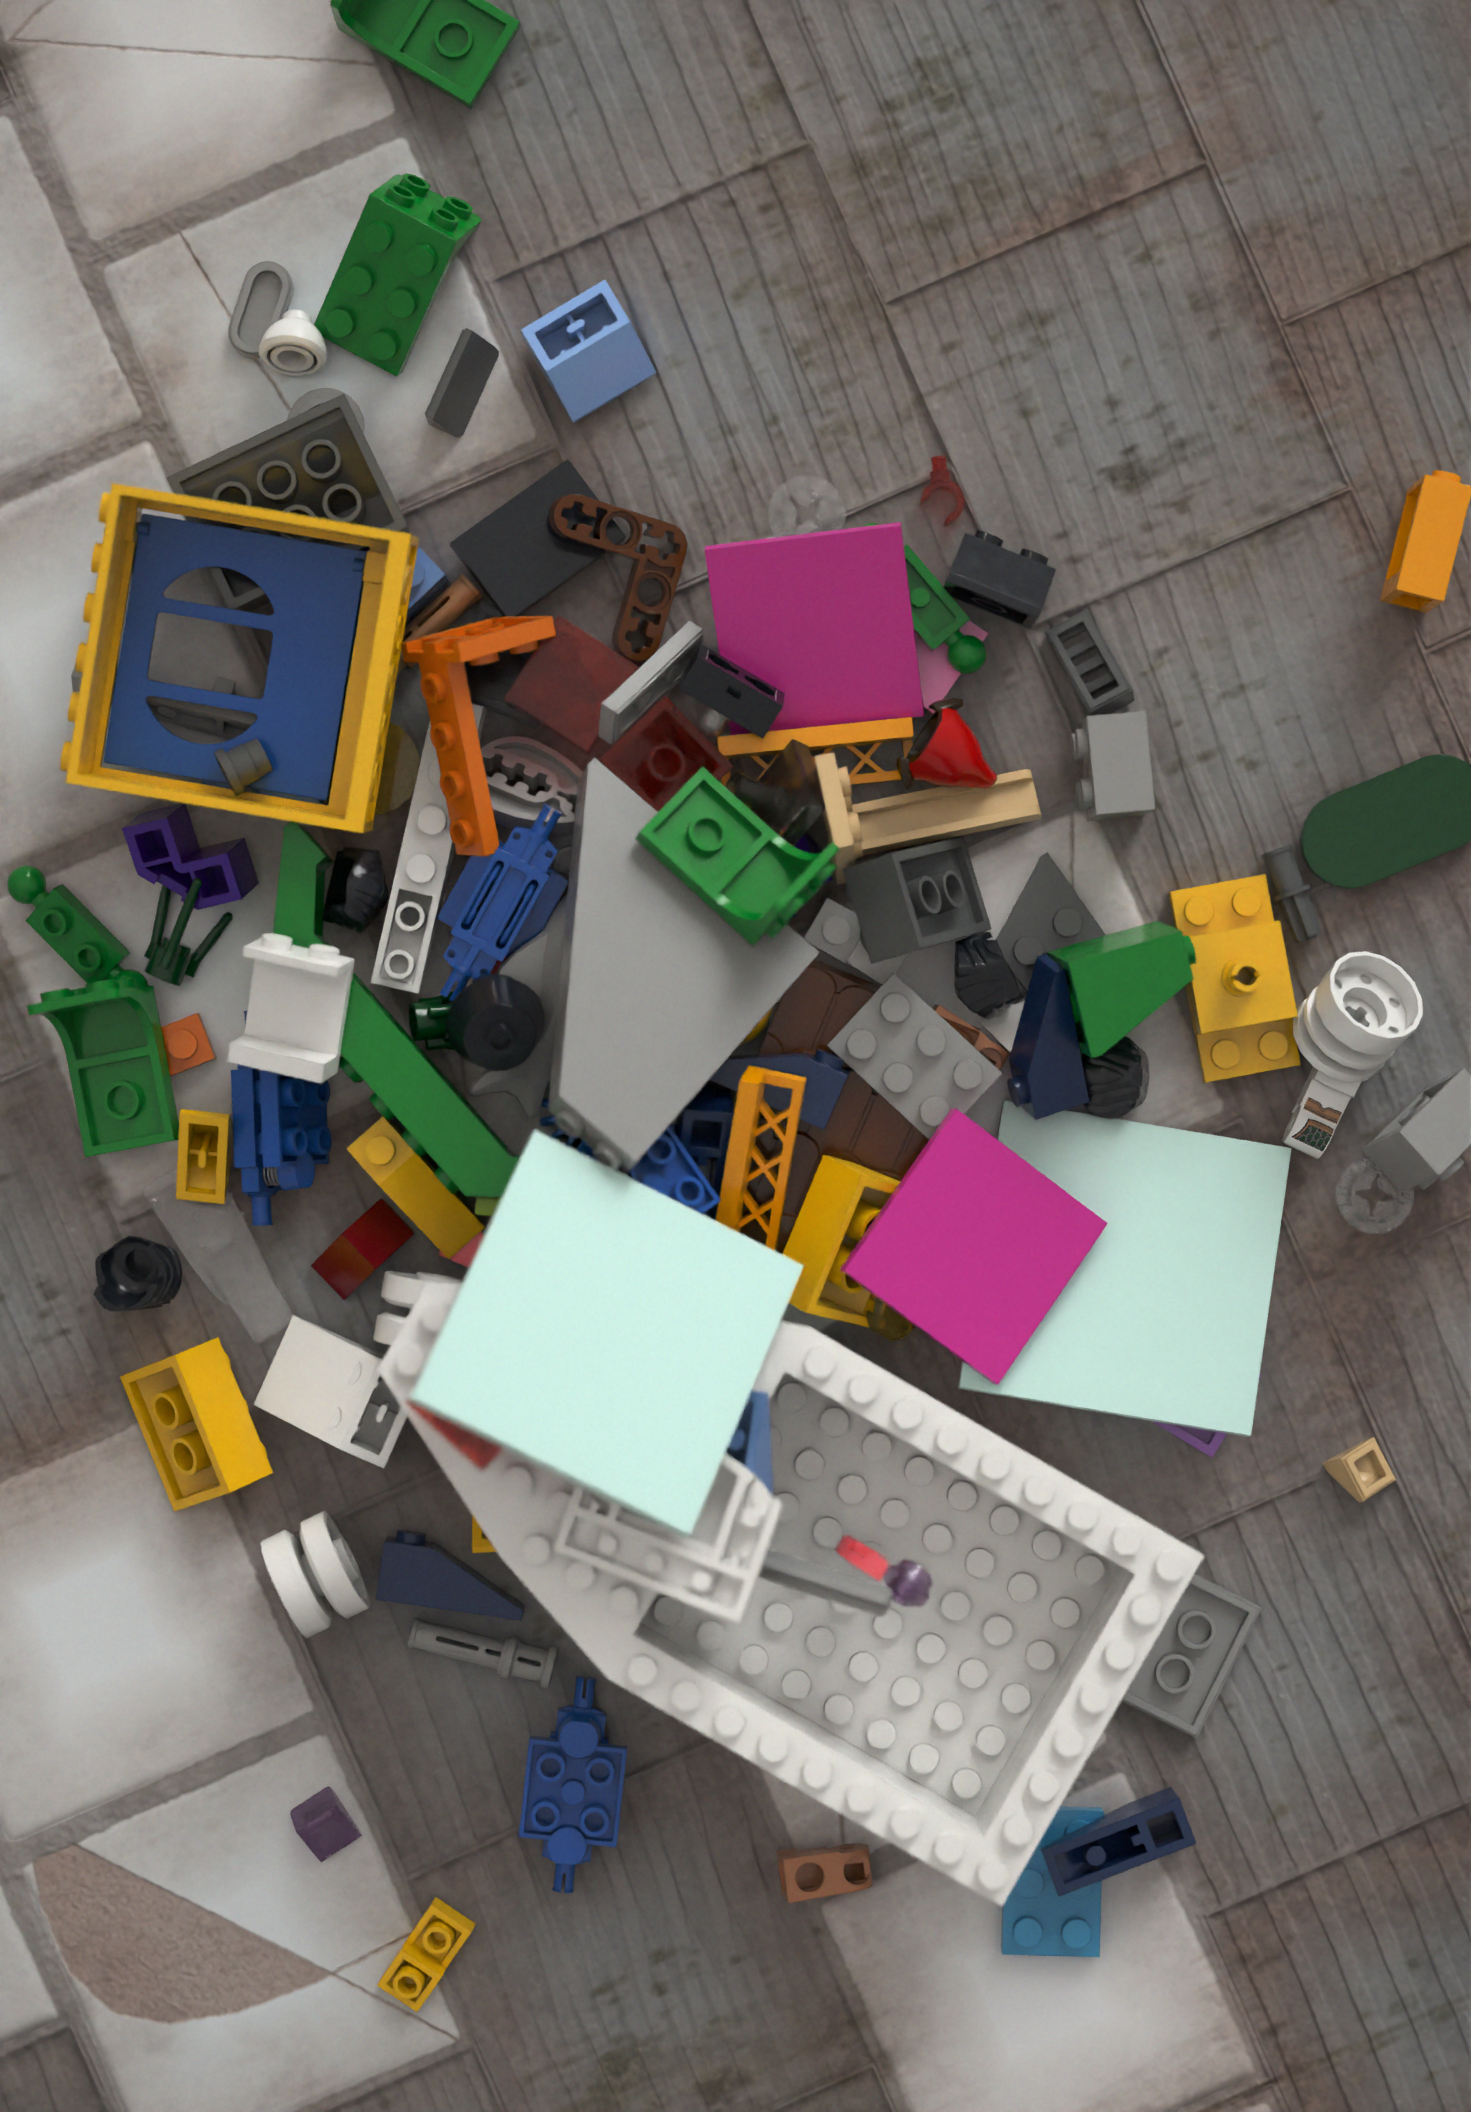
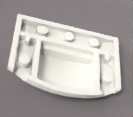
(707, 1569)

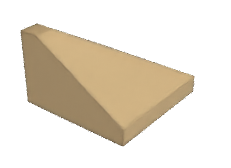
(1361, 1470)

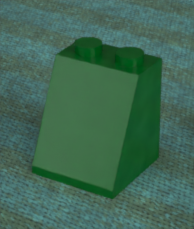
(1123, 980)

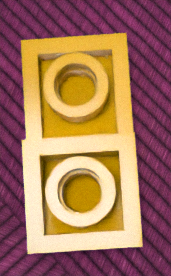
(426, 1954)

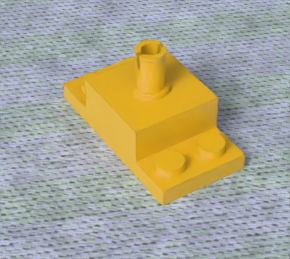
(1240, 980)

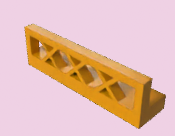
(825, 738)
(743, 1149)

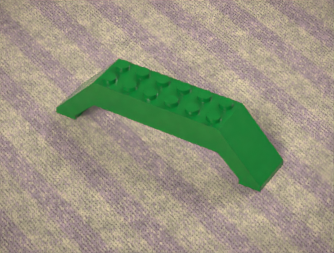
(382, 1051)

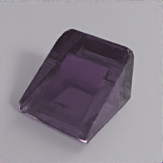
(324, 1824)

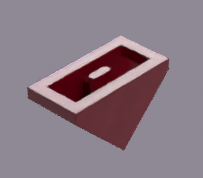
(362, 1249)

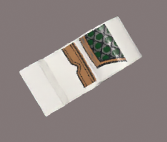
(1318, 1113)

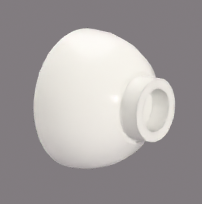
(293, 345)

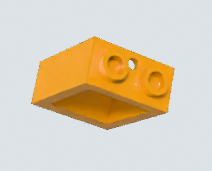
(1426, 542)

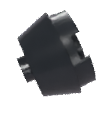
(495, 1022)

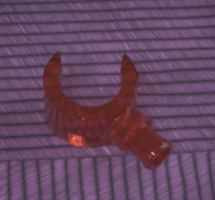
(941, 481)

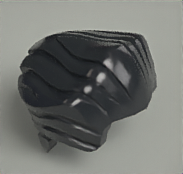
(356, 889)
(983, 976)
(1116, 1079)
(137, 1275)

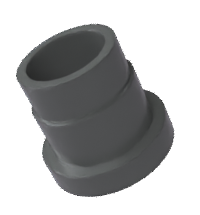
(243, 765)

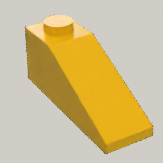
(414, 1187)

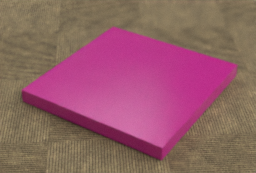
(821, 623)
(974, 1246)

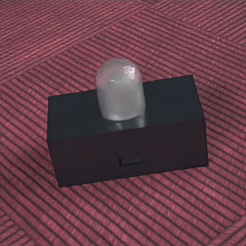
(729, 695)

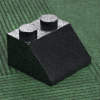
(1000, 579)

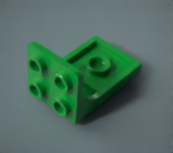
(439, 41)
(394, 270)
(734, 858)
(114, 1063)

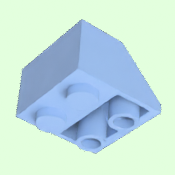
(588, 351)

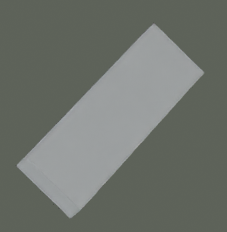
(648, 684)

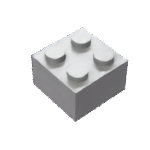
(1114, 766)
(1426, 1135)

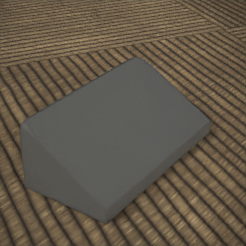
(461, 383)

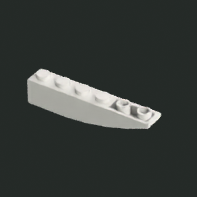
(419, 878)

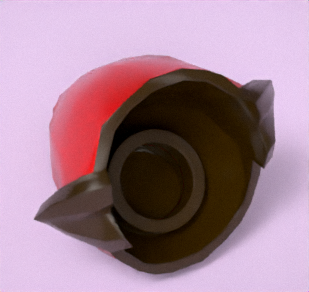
(946, 752)

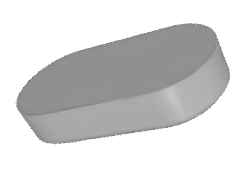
(260, 304)

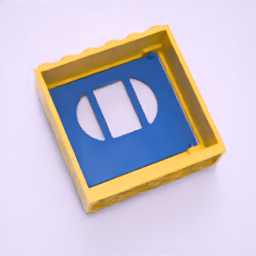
(313, 631)

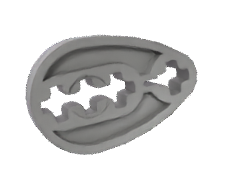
(538, 767)

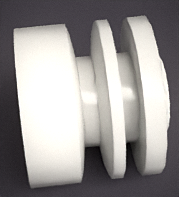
(1357, 1017)

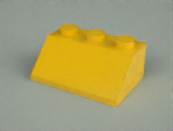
(828, 1228)
(196, 1424)

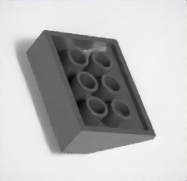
(299, 467)

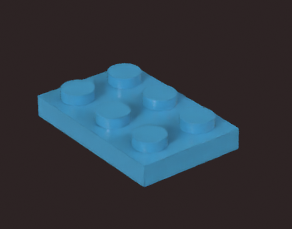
(1041, 1921)

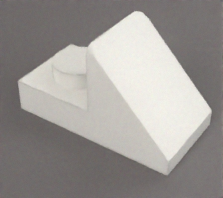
(838, 935)

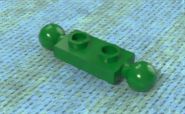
(940, 617)
(71, 928)

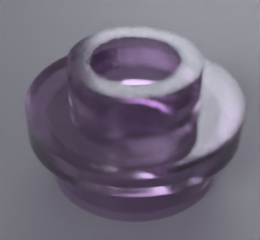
(908, 1583)

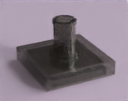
(785, 795)

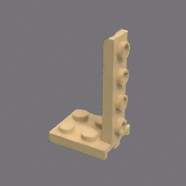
(916, 815)

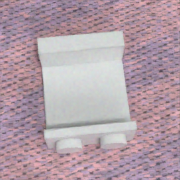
(294, 1009)

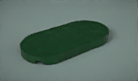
(1389, 822)

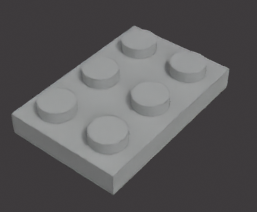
(913, 1056)

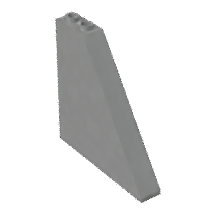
(647, 982)

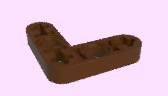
(645, 565)

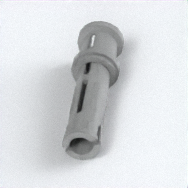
(425, 1637)

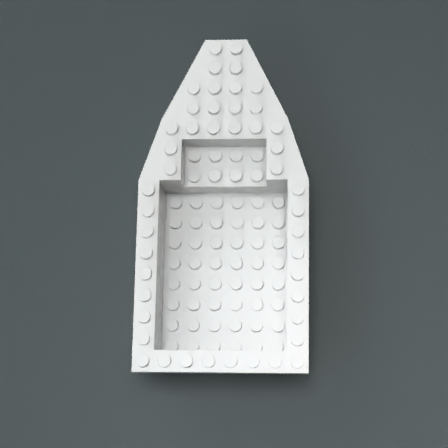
(922, 1723)

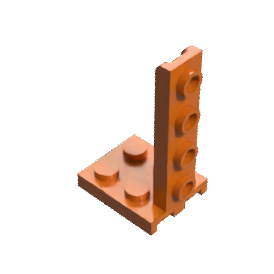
(453, 720)

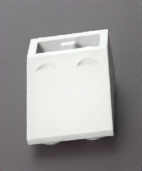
(333, 1392)

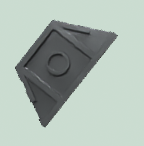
(1044, 919)

